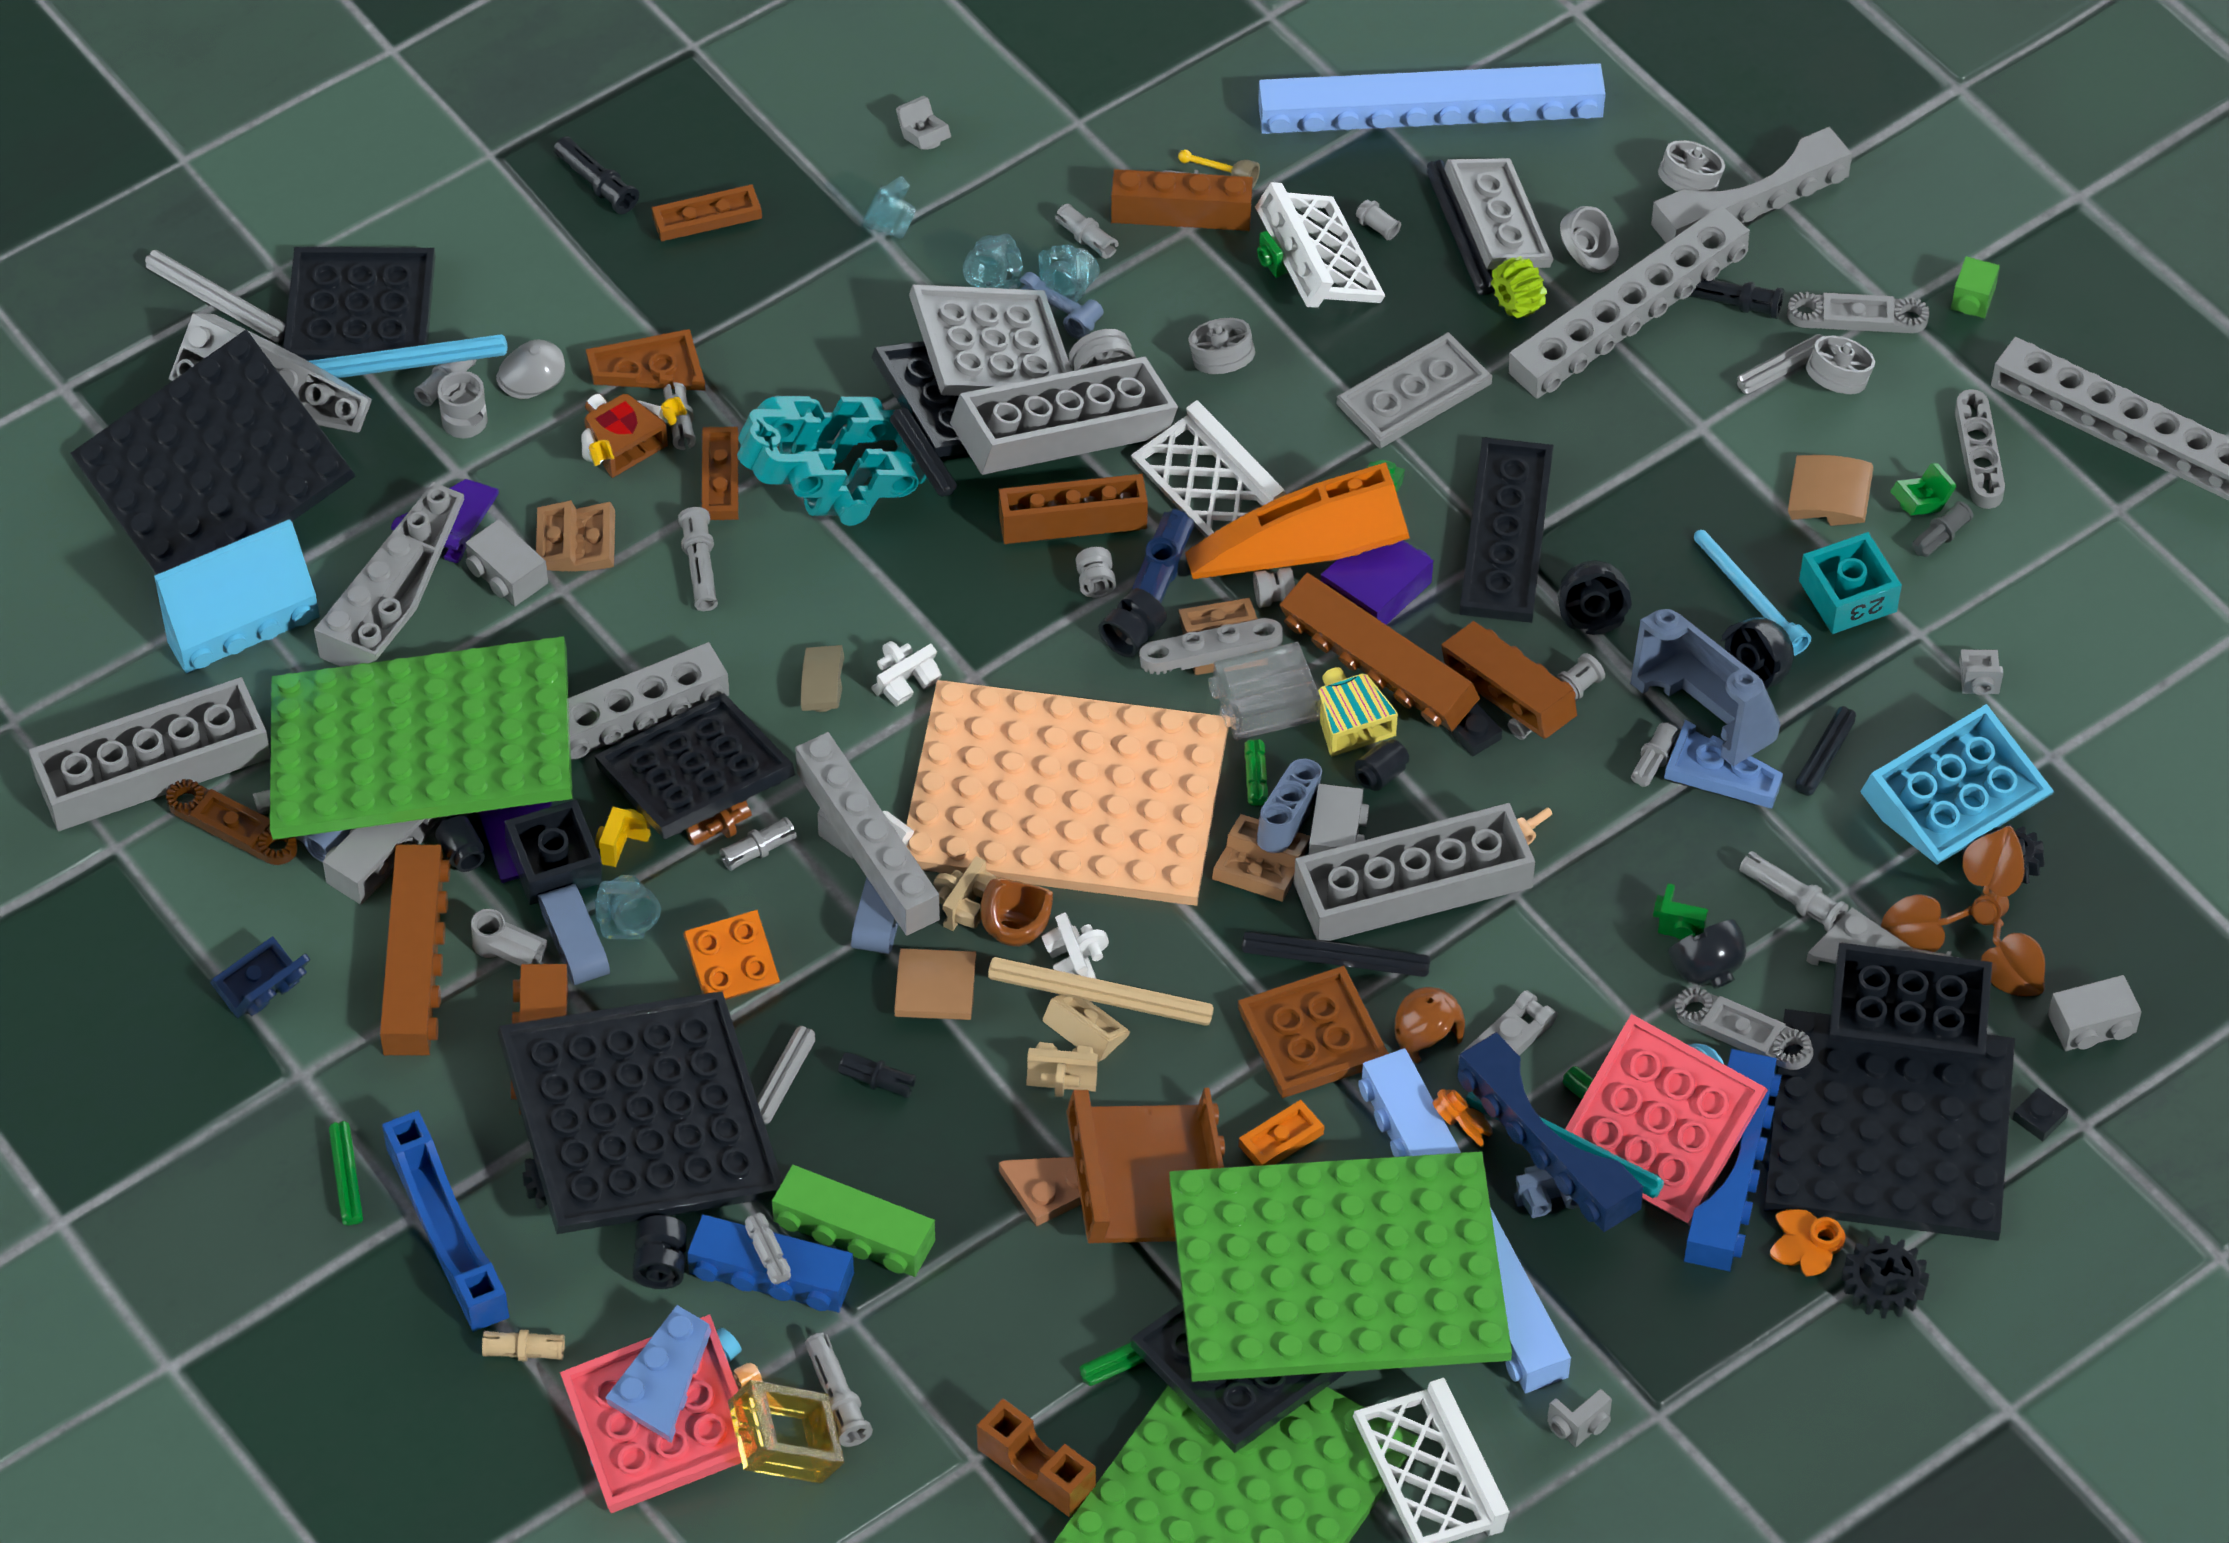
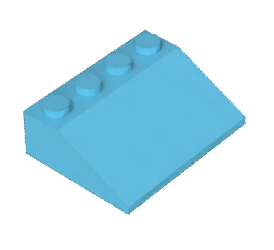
(236, 597)
(1956, 786)

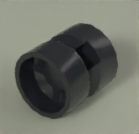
(1131, 623)
(659, 1252)

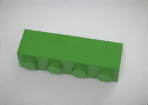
(853, 1221)

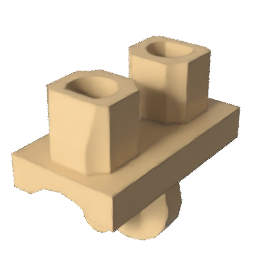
(959, 892)
(1062, 1068)

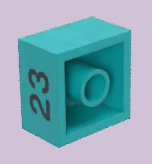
(1850, 583)

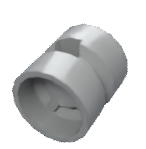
(462, 404)

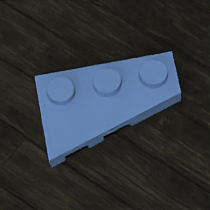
(1699, 764)
(659, 1377)

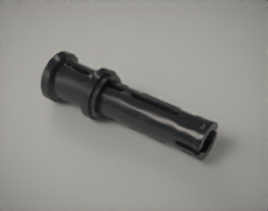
(605, 182)
(1745, 296)

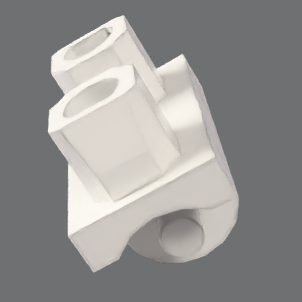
(893, 680)
(1067, 938)

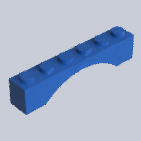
(1717, 1221)
(455, 1246)

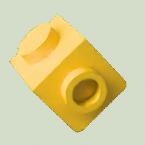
(619, 827)

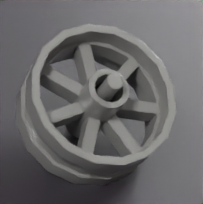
(1691, 167)
(1221, 345)
(1100, 348)
(1840, 364)

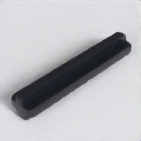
(923, 452)
(1825, 751)

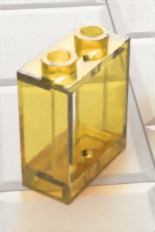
(761, 1453)

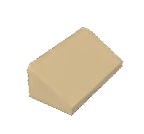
(1084, 1024)

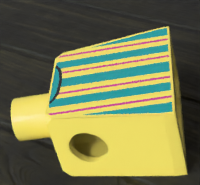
(1354, 712)

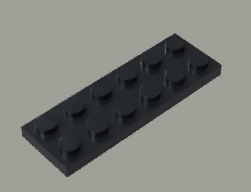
(1506, 530)

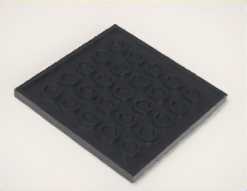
(212, 458)
(640, 1112)
(1892, 1134)

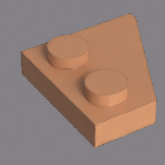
(1043, 1186)

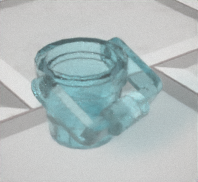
(889, 211)
(991, 260)
(1071, 274)
(629, 904)

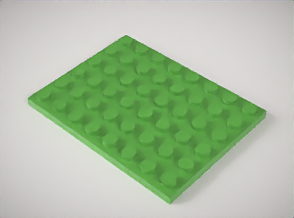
(419, 738)
(1338, 1266)
(1289, 1485)

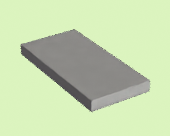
(1497, 211)
(1414, 390)

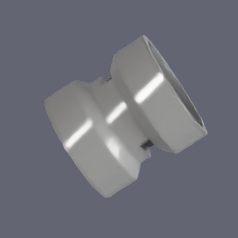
(1095, 572)
(1272, 586)

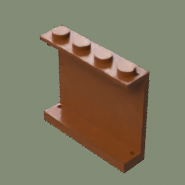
(1127, 1159)

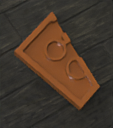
(648, 362)

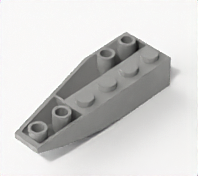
(323, 395)
(390, 583)

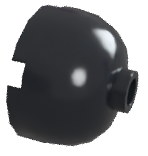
(1594, 597)
(1761, 647)
(1710, 955)

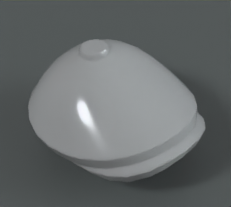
(1590, 239)
(531, 369)

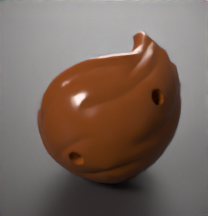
(1015, 911)
(1426, 1019)

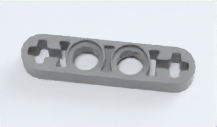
(1983, 448)

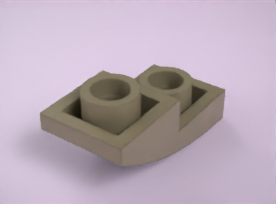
(821, 678)

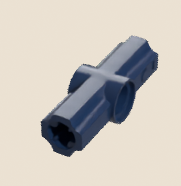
(1164, 553)

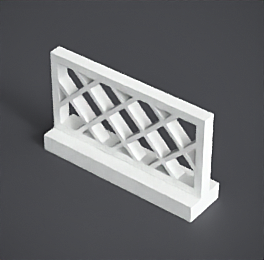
(1304, 254)
(1226, 450)
(1459, 1448)

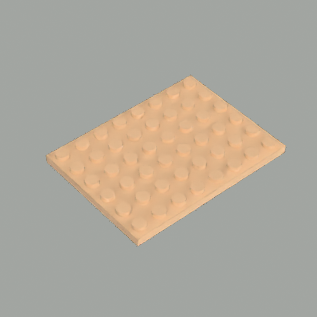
(1067, 791)

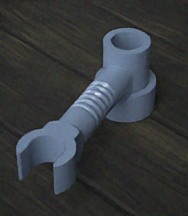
(1080, 317)

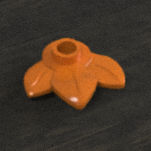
(1454, 1108)
(1802, 1241)

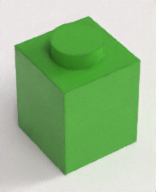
(1975, 287)

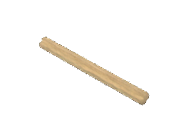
(1100, 991)

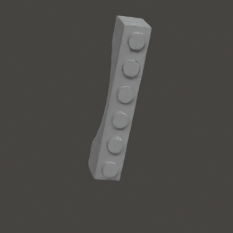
(1816, 163)

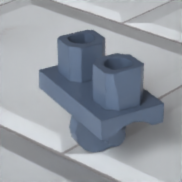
(1536, 1190)

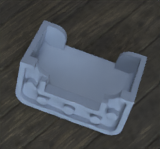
(1681, 656)

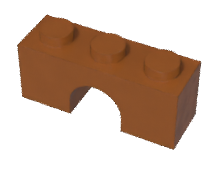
(1012, 1443)

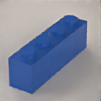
(727, 1255)

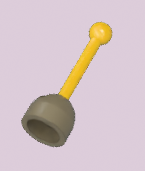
(1242, 168)

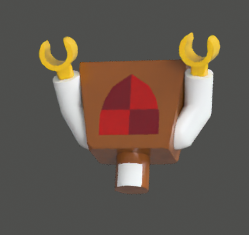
(626, 430)

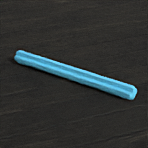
(414, 356)

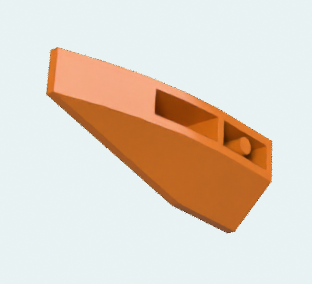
(1307, 527)

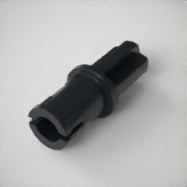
(876, 1074)

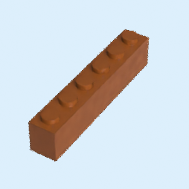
(1379, 652)
(413, 950)

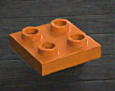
(732, 956)

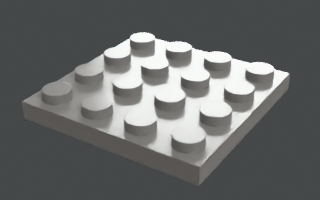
(987, 336)

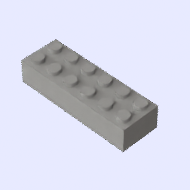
(1063, 415)
(148, 752)
(1414, 872)

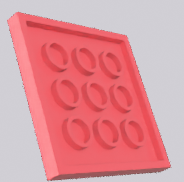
(1667, 1113)
(636, 1461)

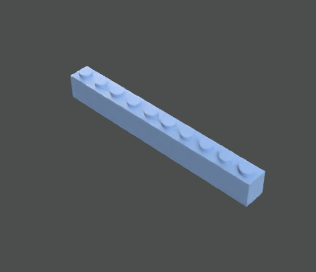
(1431, 98)
(1417, 1129)

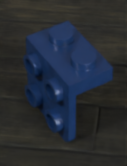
(257, 976)

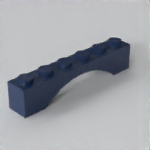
(1597, 1184)

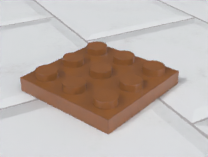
(1312, 1031)

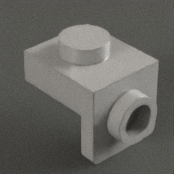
(920, 125)
(1980, 672)
(1589, 1418)

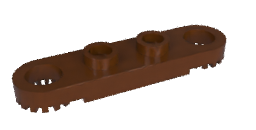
(229, 821)

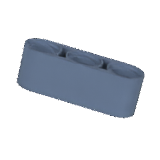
(1288, 805)
(874, 923)
(574, 934)

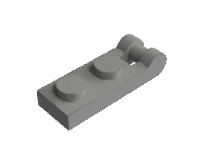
(1517, 1031)

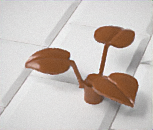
(1999, 866)

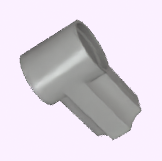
(506, 941)

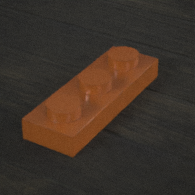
(706, 212)
(720, 472)

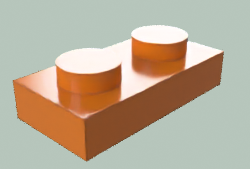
(1281, 1135)

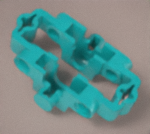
(808, 457)

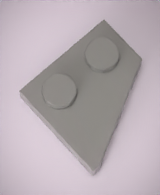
(1853, 929)

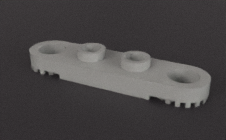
(1857, 312)
(1210, 645)
(1743, 1028)

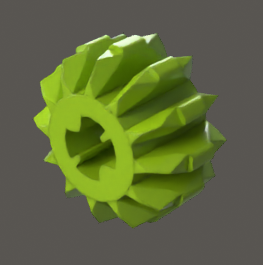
(1518, 287)

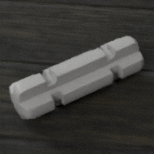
(767, 1248)

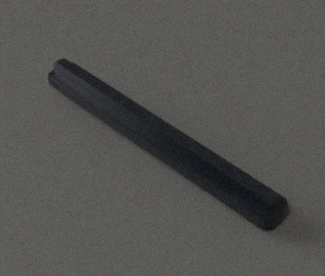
(1479, 274)
(1336, 953)

